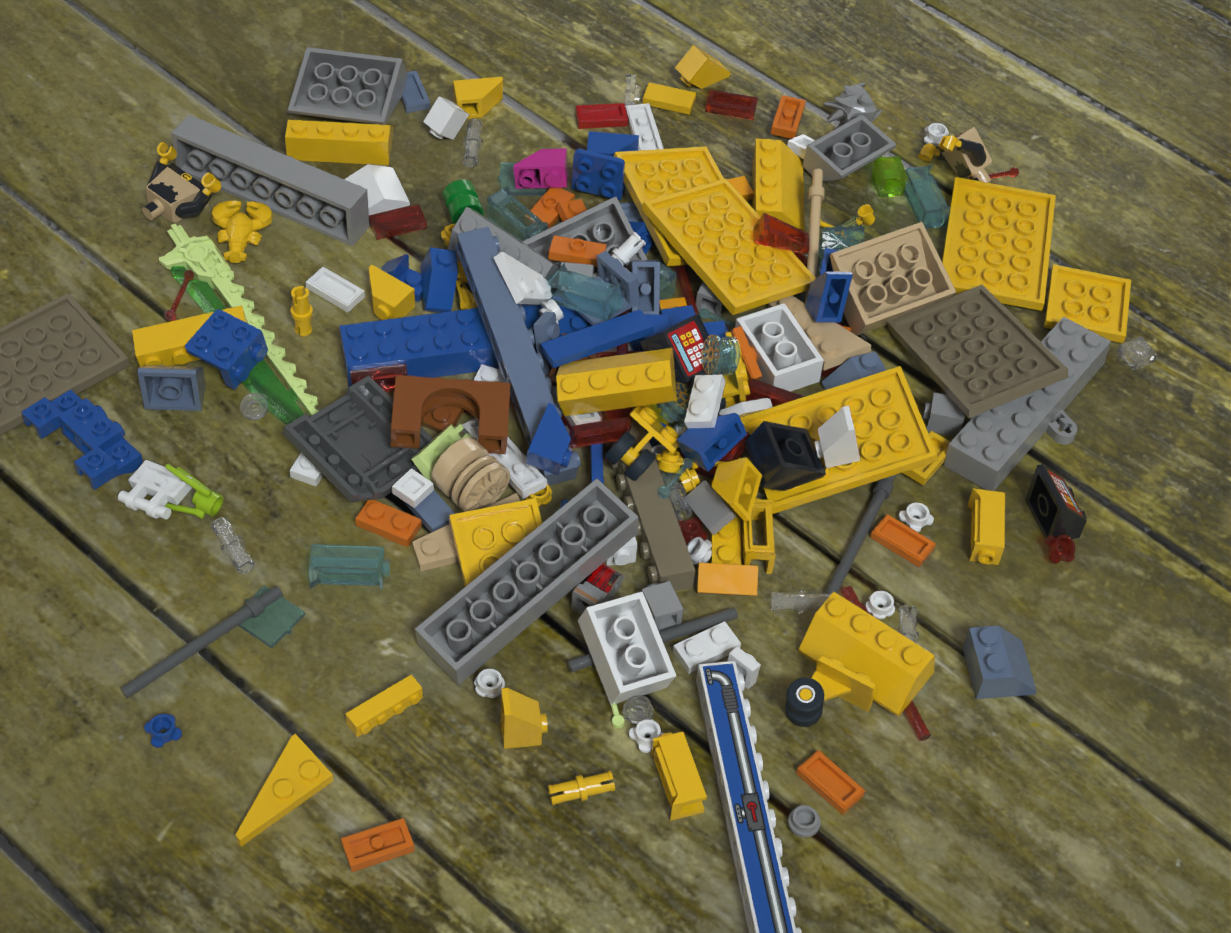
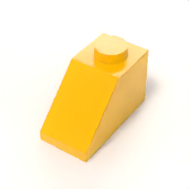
(701, 68)
(389, 295)
(738, 485)
(521, 720)

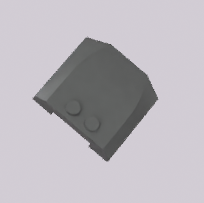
(353, 442)

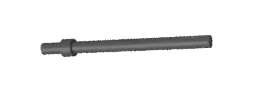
(881, 492)
(252, 608)
(668, 634)

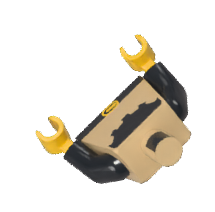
(963, 152)
(174, 191)

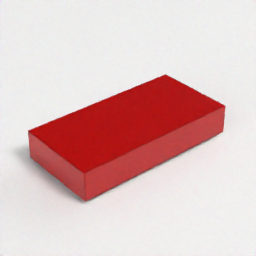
(601, 116)

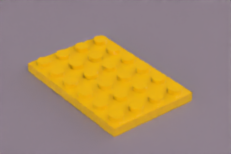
(662, 173)
(716, 237)
(999, 241)
(886, 429)

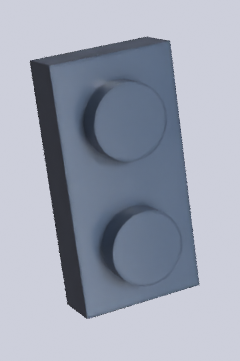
(545, 330)

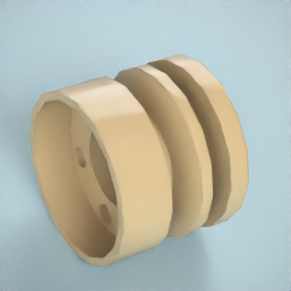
(470, 475)

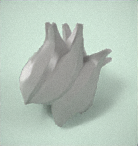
(851, 104)

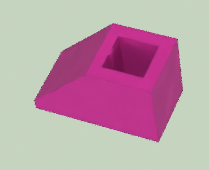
(542, 170)

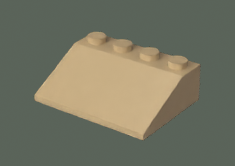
(891, 277)

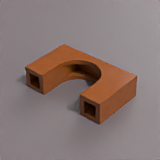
(419, 395)

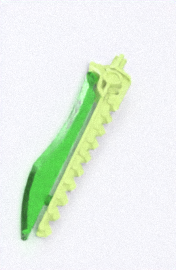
(214, 272)

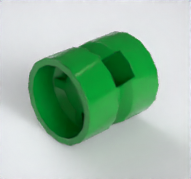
(460, 195)

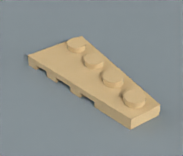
(829, 338)
(438, 547)

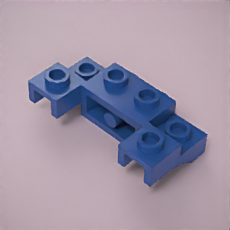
(88, 430)

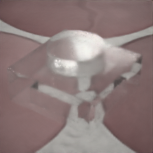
(632, 91)
(1137, 353)

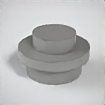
(804, 821)

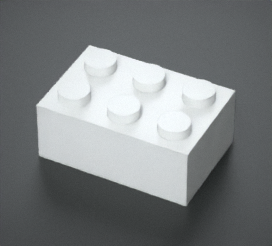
(782, 348)
(626, 647)

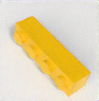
(384, 706)

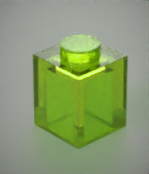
(889, 176)

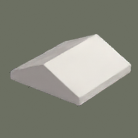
(382, 187)

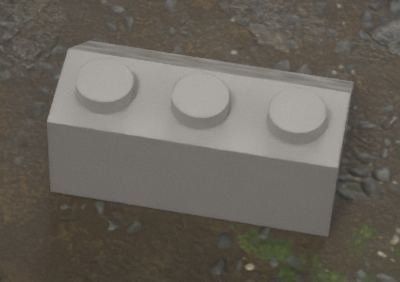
(847, 149)

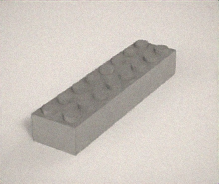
(272, 178)
(1002, 436)
(527, 581)

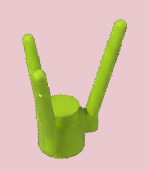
(205, 500)

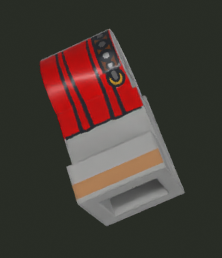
(597, 589)

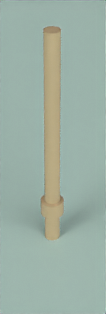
(816, 196)

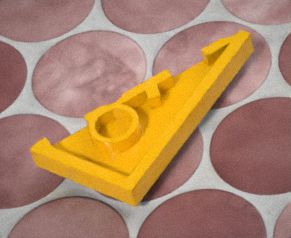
(291, 782)

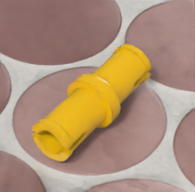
(301, 310)
(581, 788)

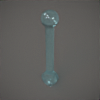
(705, 313)
(665, 491)

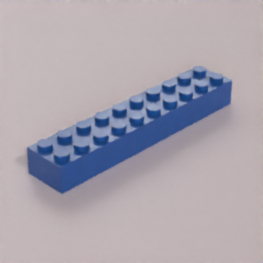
(434, 342)

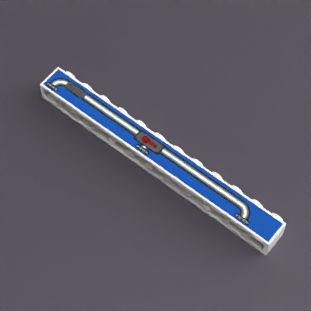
(744, 800)

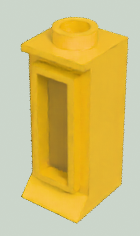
(763, 512)
(987, 526)
(678, 775)

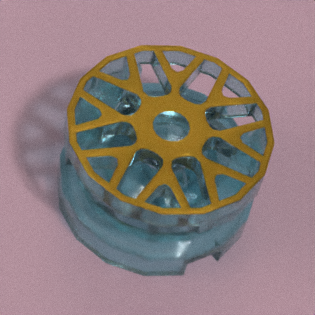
(721, 354)
(676, 410)

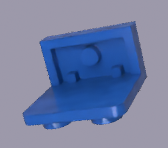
(598, 174)
(228, 346)

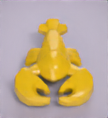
(238, 227)

